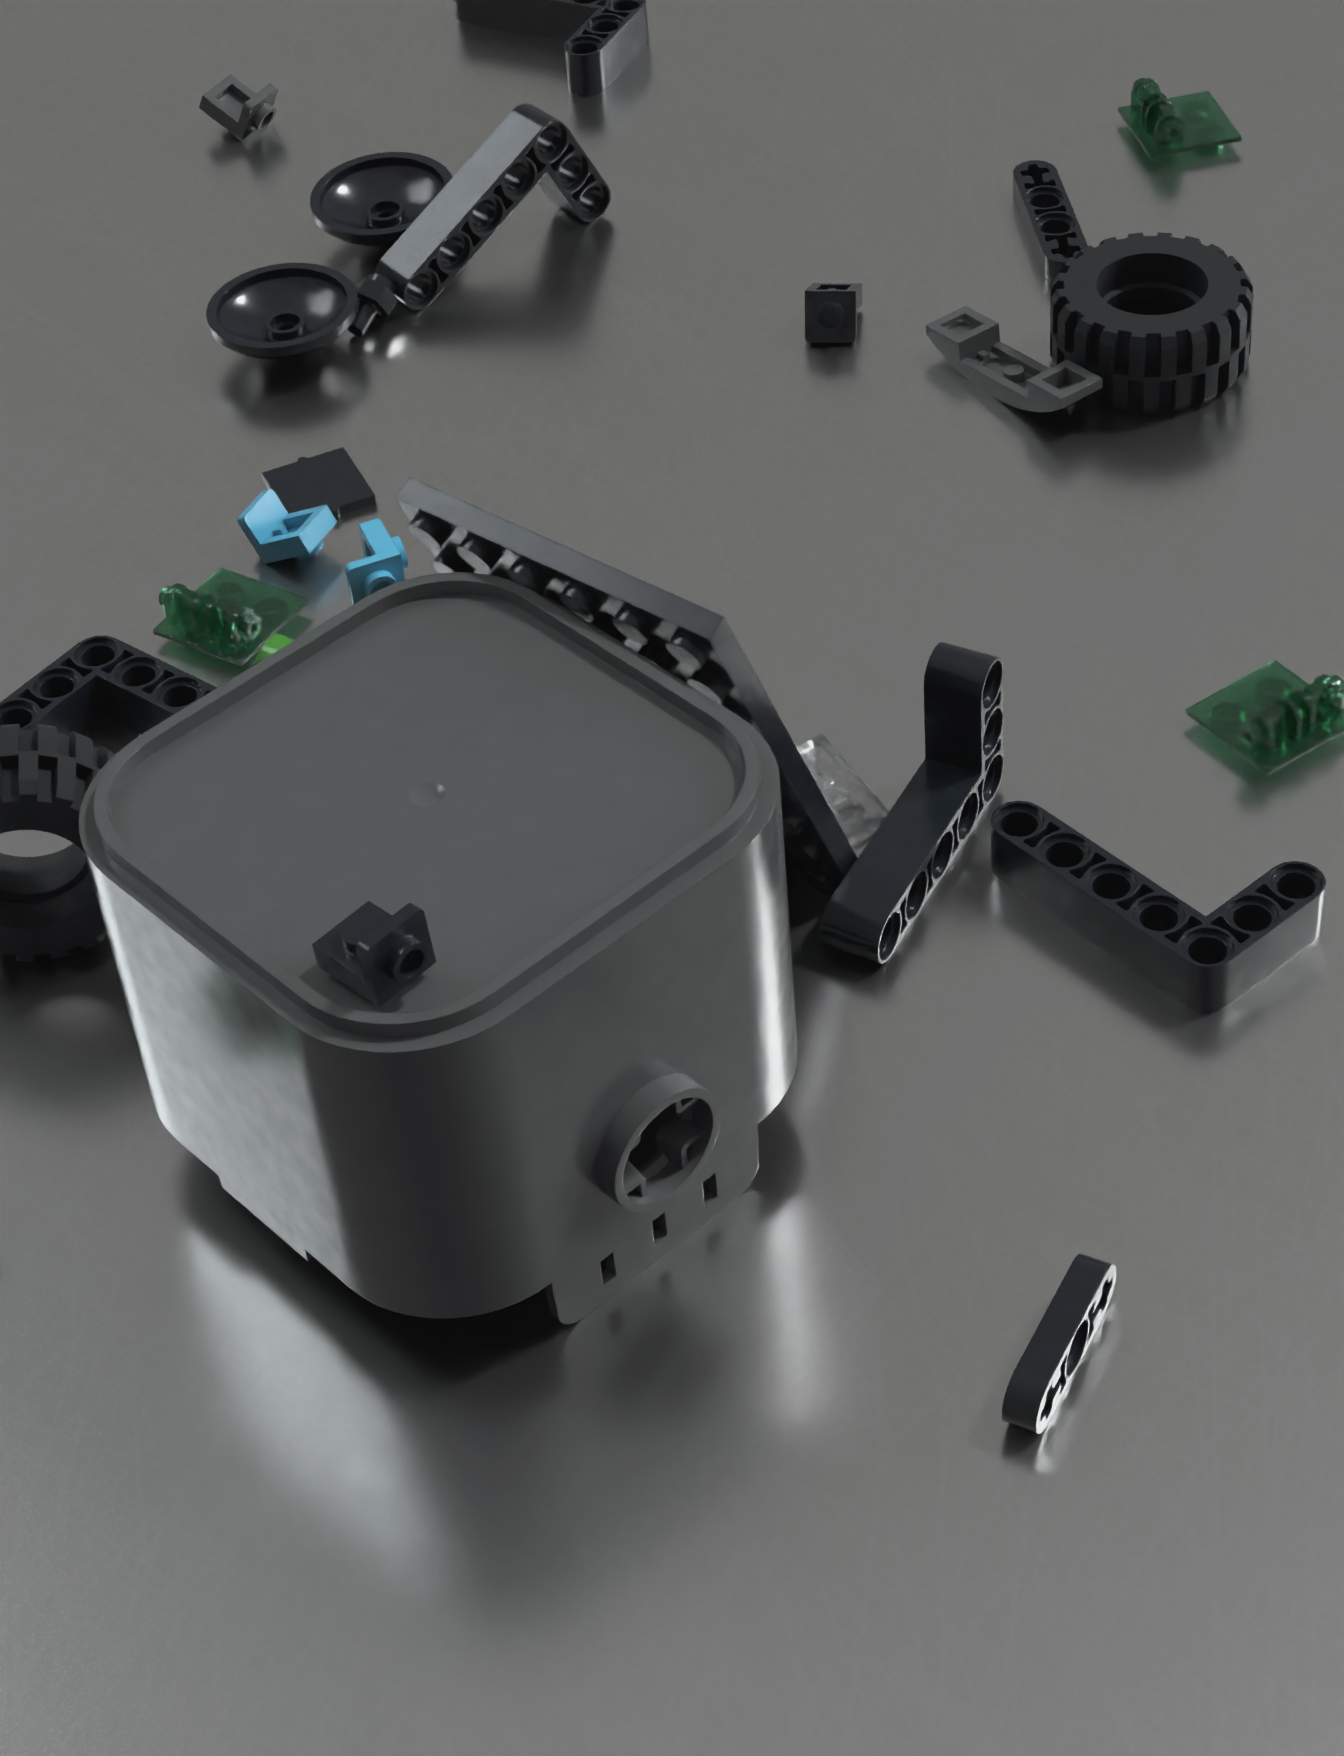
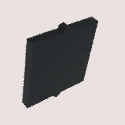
(320, 481)

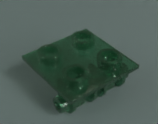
(1176, 123)
(226, 615)
(1273, 715)

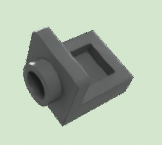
(239, 107)

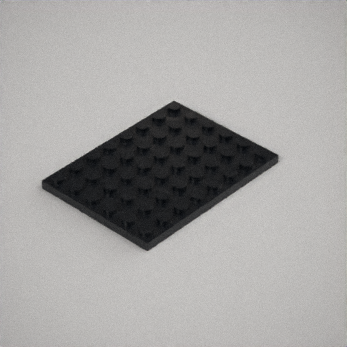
(654, 623)

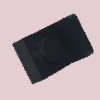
(832, 312)
(377, 950)

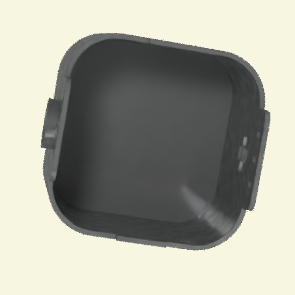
(594, 917)

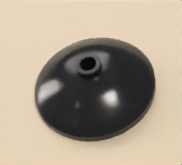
(376, 196)
(282, 310)

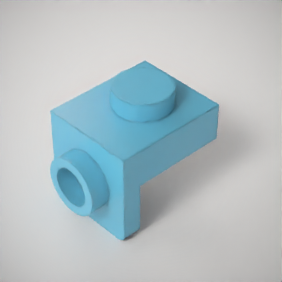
(284, 535)
(381, 563)

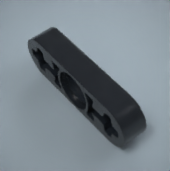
(1059, 1343)

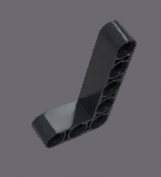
(597, 34)
(516, 156)
(99, 683)
(933, 812)
(1146, 928)

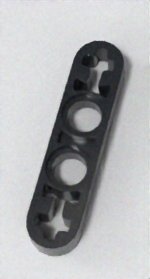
(1047, 215)

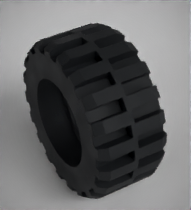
(1153, 320)
(48, 898)

